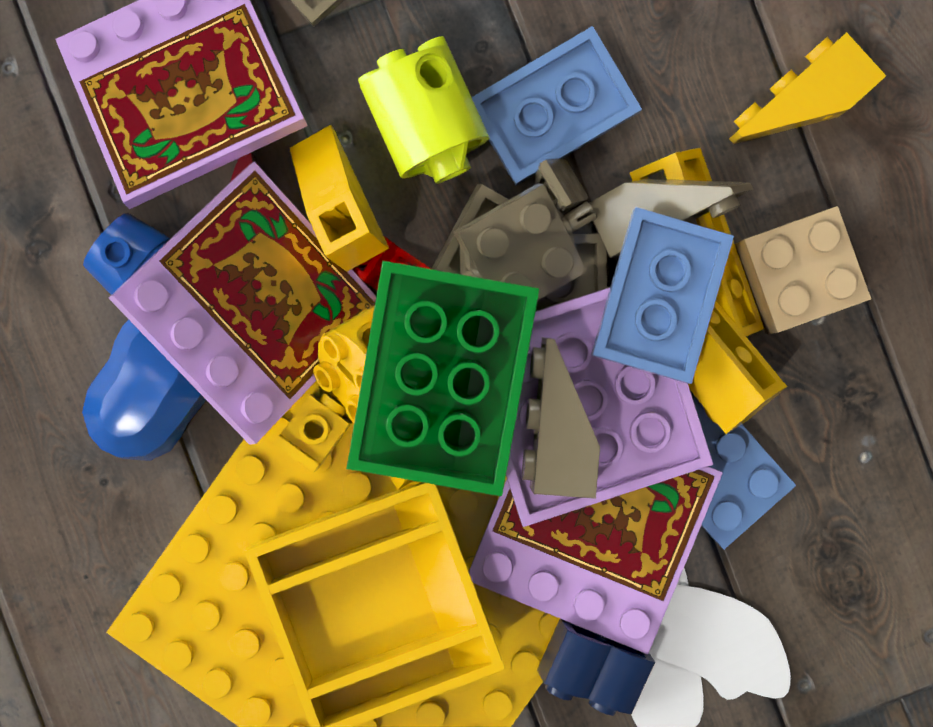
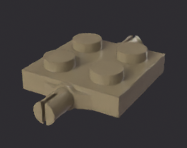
(525, 242)

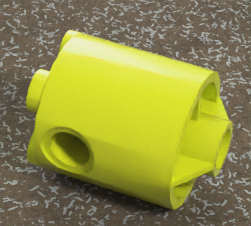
(424, 111)

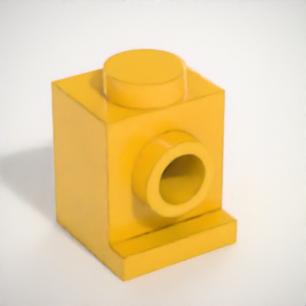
(312, 451)

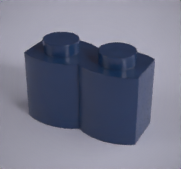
(594, 669)

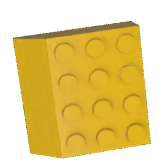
(374, 608)

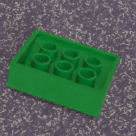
(442, 378)

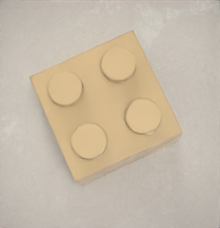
(802, 271)

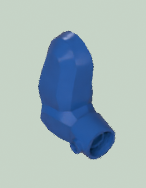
(138, 397)

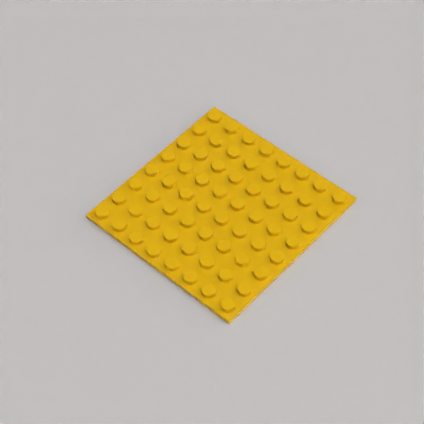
(208, 625)

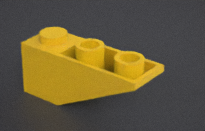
(823, 91)
(336, 201)

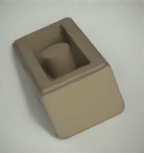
(561, 184)

